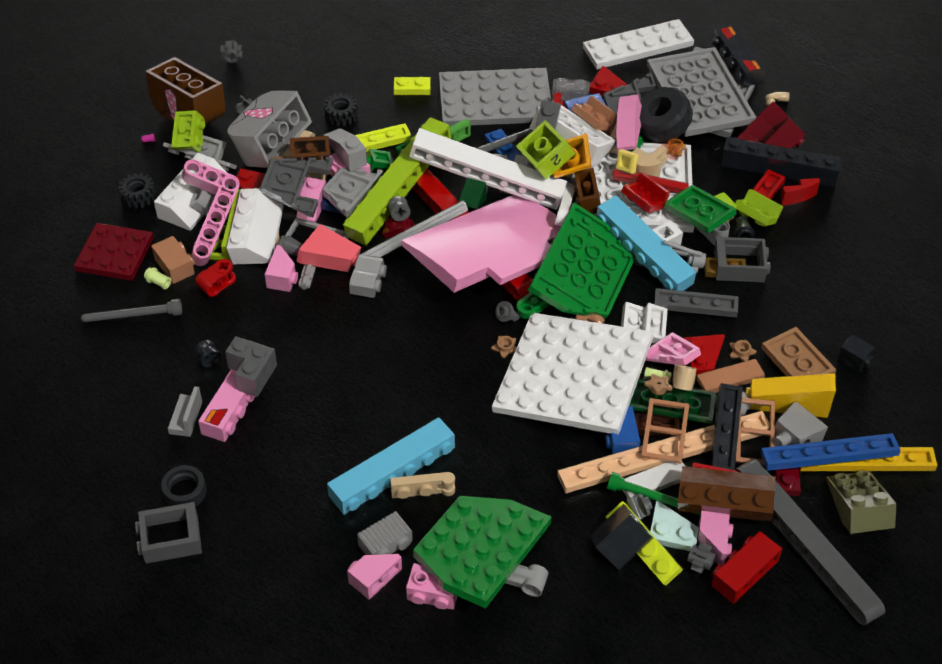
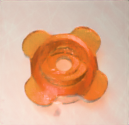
(675, 147)

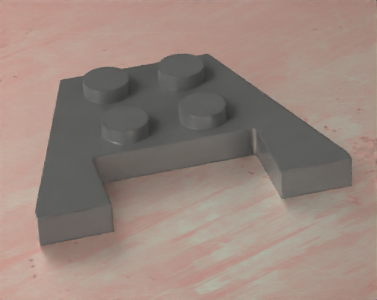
(612, 97)
(286, 179)

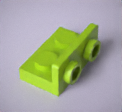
(188, 131)

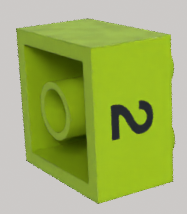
(545, 149)

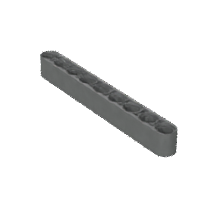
(820, 553)

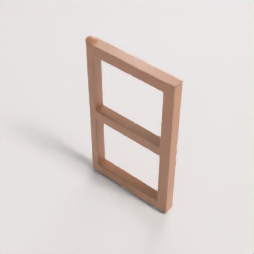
(649, 427)
(771, 432)

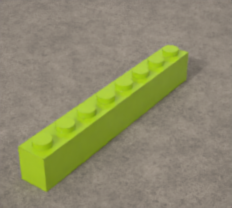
(395, 182)

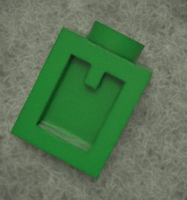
(378, 159)

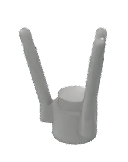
(695, 258)

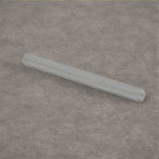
(440, 218)

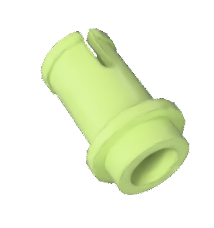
(152, 275)
(649, 371)

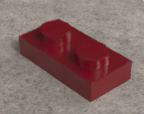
(789, 480)

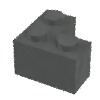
(253, 364)

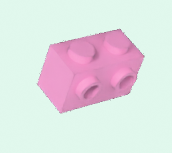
(425, 589)

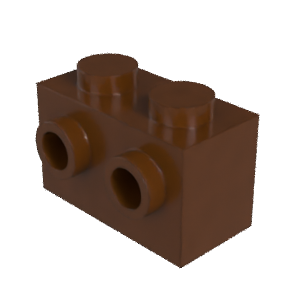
(310, 147)
(587, 189)

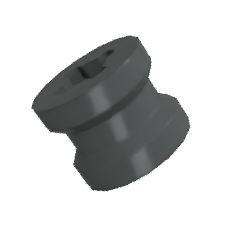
(394, 207)

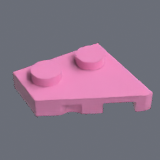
(673, 350)

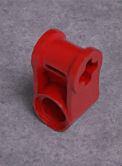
(216, 279)

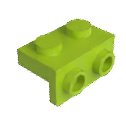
(759, 207)

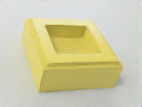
(627, 161)

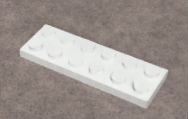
(638, 44)

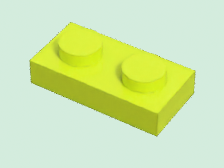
(411, 85)

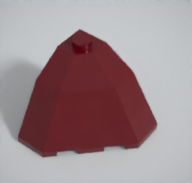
(774, 128)

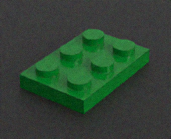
(700, 209)

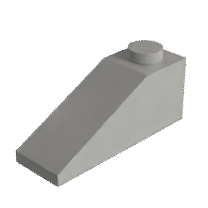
(348, 148)

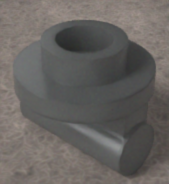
(505, 312)
(640, 505)

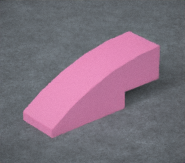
(628, 122)

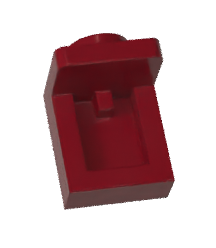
(395, 227)

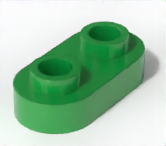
(530, 305)

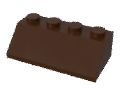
(727, 493)

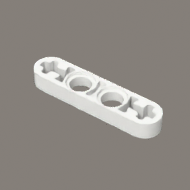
(564, 204)

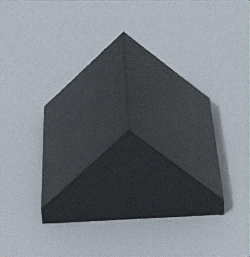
(620, 537)

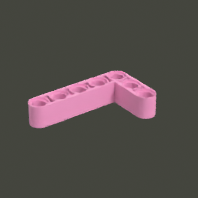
(217, 211)

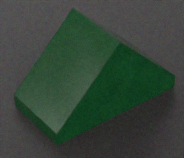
(474, 193)

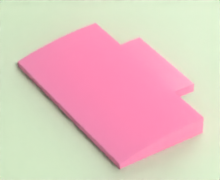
(488, 242)

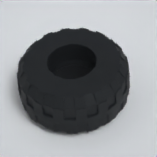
(665, 114)

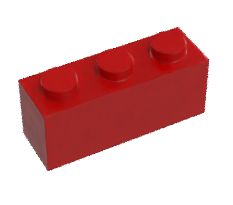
(746, 566)

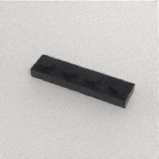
(726, 426)

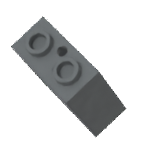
(741, 246)
(174, 548)

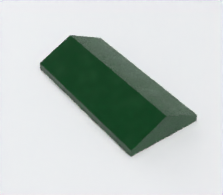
(700, 402)

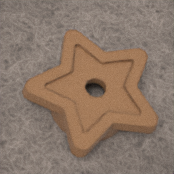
(505, 341)
(742, 345)
(658, 385)

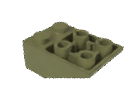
(862, 502)

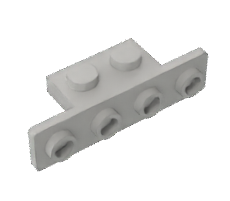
(211, 148)

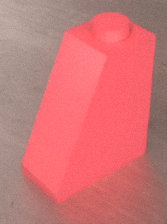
(328, 250)

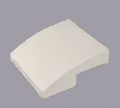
(646, 318)

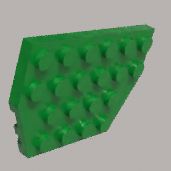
(582, 266)
(479, 545)

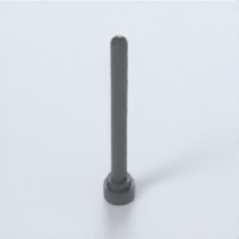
(505, 141)
(173, 307)

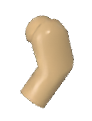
(776, 96)

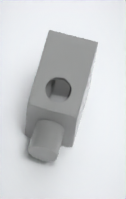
(798, 427)

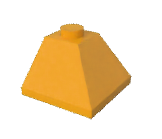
(580, 160)

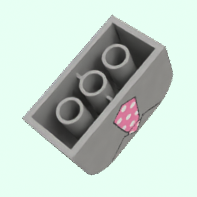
(267, 126)

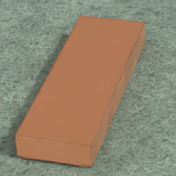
(733, 375)

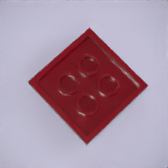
(114, 251)

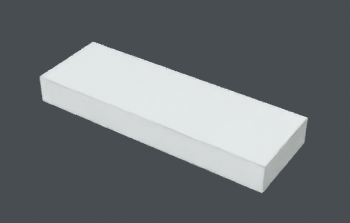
(657, 477)

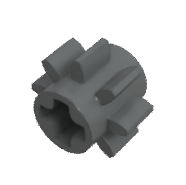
(231, 51)
(701, 557)

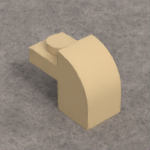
(651, 163)

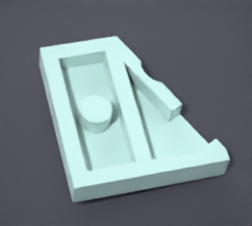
(673, 529)

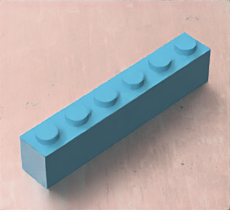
(646, 245)
(397, 460)

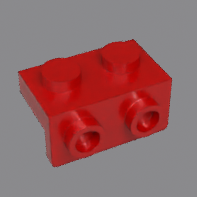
(646, 193)

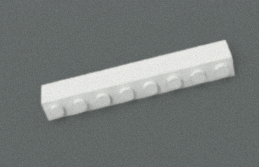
(487, 168)

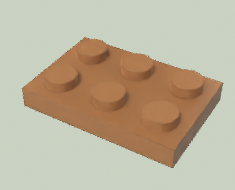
(796, 355)

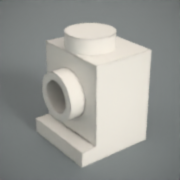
(669, 232)

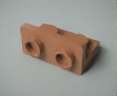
(596, 114)

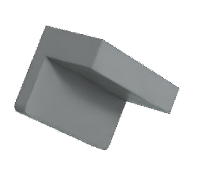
(185, 413)

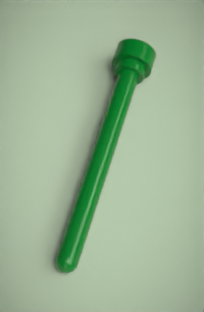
(617, 482)

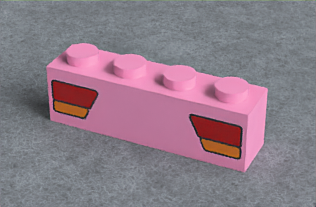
(224, 410)

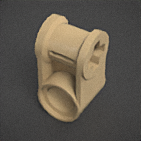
(683, 377)

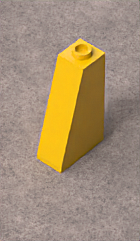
(810, 391)

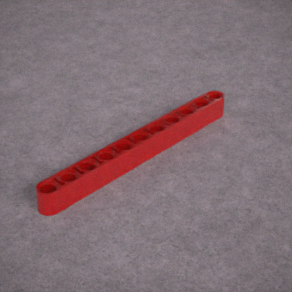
(439, 199)

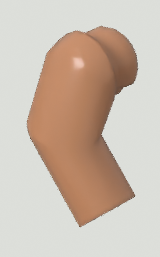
(591, 318)

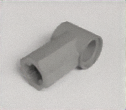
(529, 579)

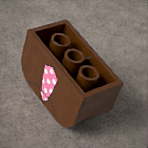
(180, 87)

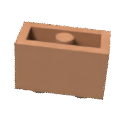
(173, 259)

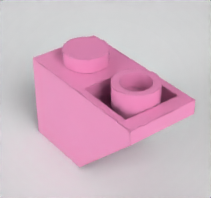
(715, 531)

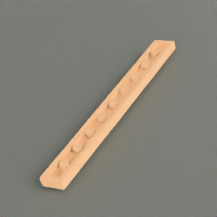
(630, 461)

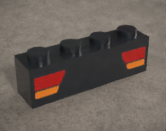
(738, 55)

